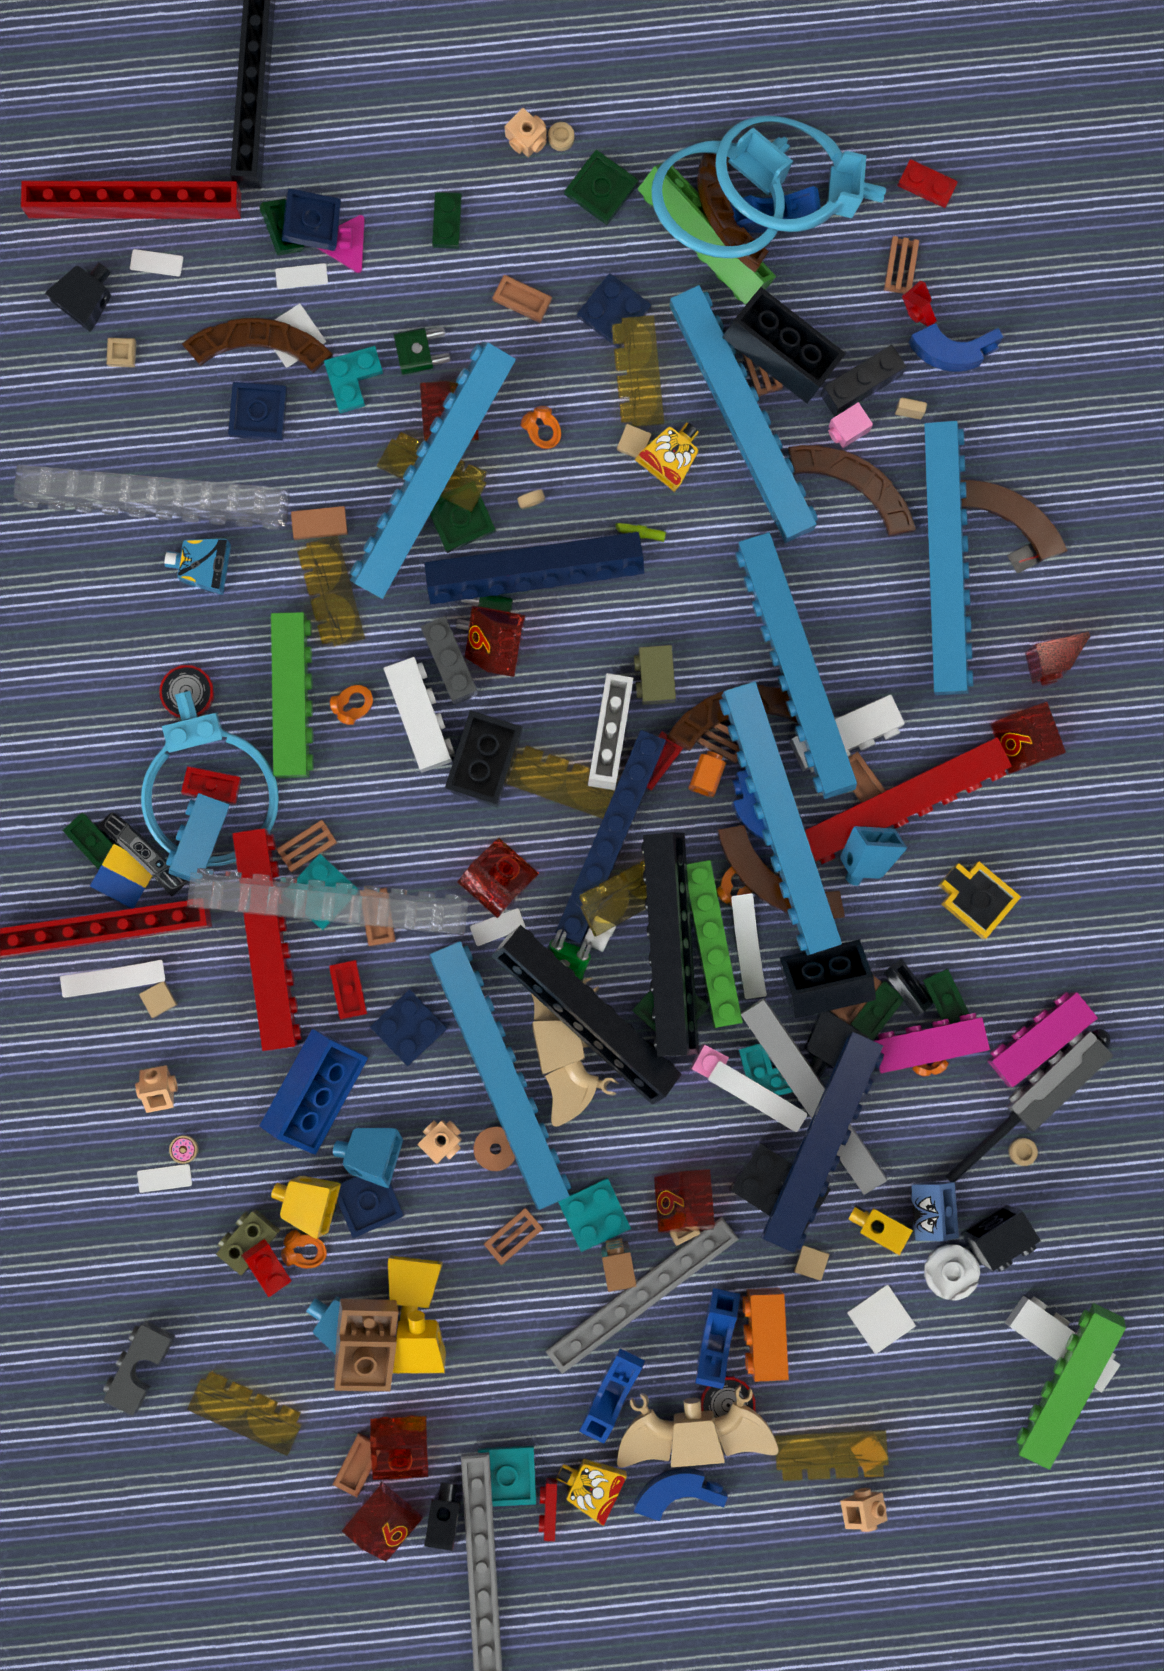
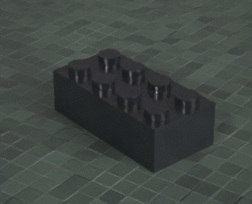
(783, 345)

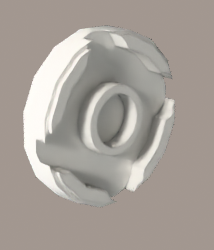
(952, 1272)

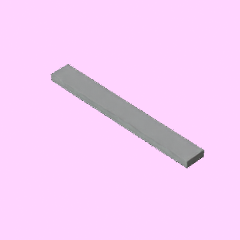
(809, 1089)
(638, 1299)
(481, 1562)

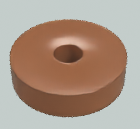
(483, 1154)

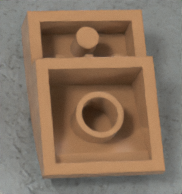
(365, 1345)

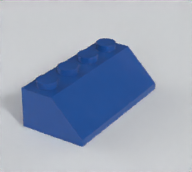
(313, 1092)

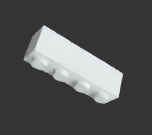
(418, 714)
(861, 728)
(610, 731)
(1050, 1333)

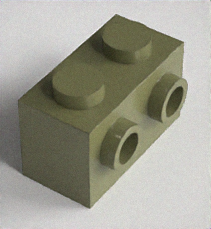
(656, 675)
(251, 1230)

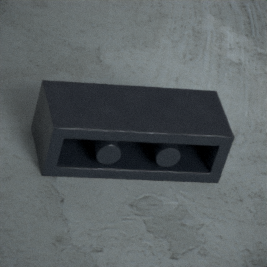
(863, 380)

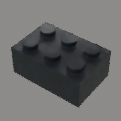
(484, 758)
(827, 979)
(763, 1179)
(1001, 1238)

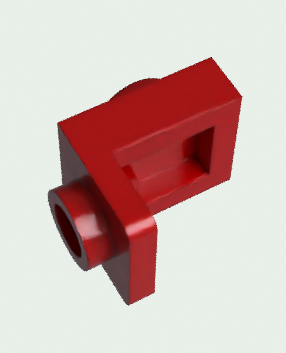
(918, 304)

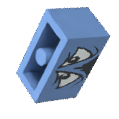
(934, 1211)

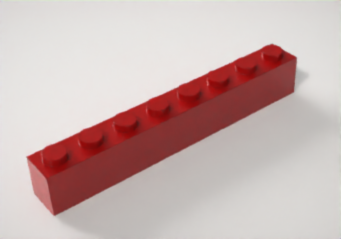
(131, 199)
(911, 797)
(101, 928)
(267, 948)

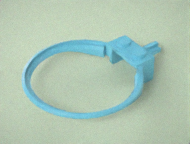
(755, 159)
(845, 181)
(193, 732)

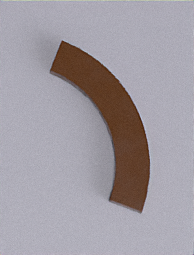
(720, 213)
(257, 333)
(859, 474)
(1020, 512)
(709, 714)
(758, 876)

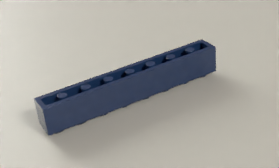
(534, 568)
(613, 829)
(822, 1141)

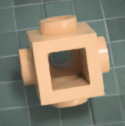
(526, 133)
(156, 1088)
(433, 1148)
(864, 1510)

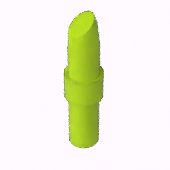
(644, 532)

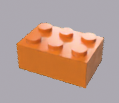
(765, 1334)

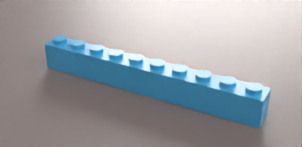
(742, 414)
(432, 468)
(947, 558)
(796, 665)
(781, 819)
(499, 1075)

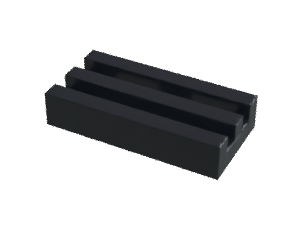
(908, 987)

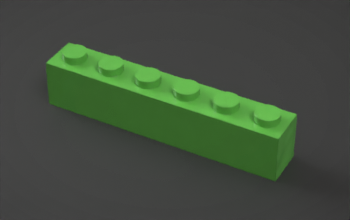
(687, 211)
(290, 695)
(712, 945)
(1071, 1385)

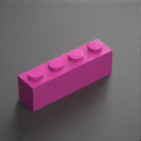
(1041, 1039)
(933, 1044)

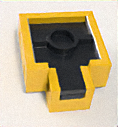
(977, 897)

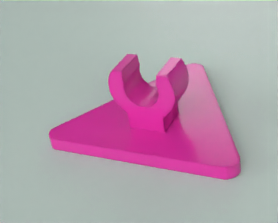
(349, 244)

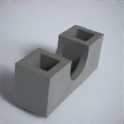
(449, 660)
(126, 1389)

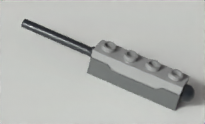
(1046, 1091)

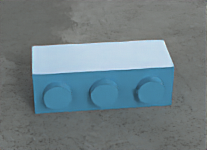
(197, 837)

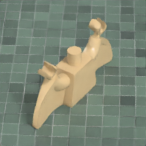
(561, 1056)
(695, 1435)

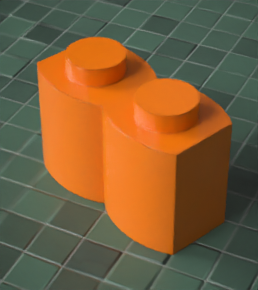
(707, 774)

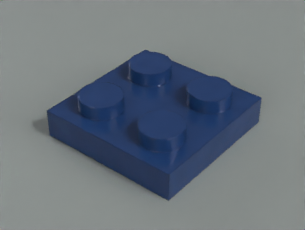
(311, 219)
(609, 305)
(257, 411)
(408, 1027)
(367, 1205)

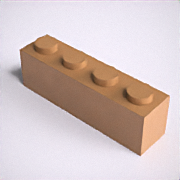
(618, 1265)

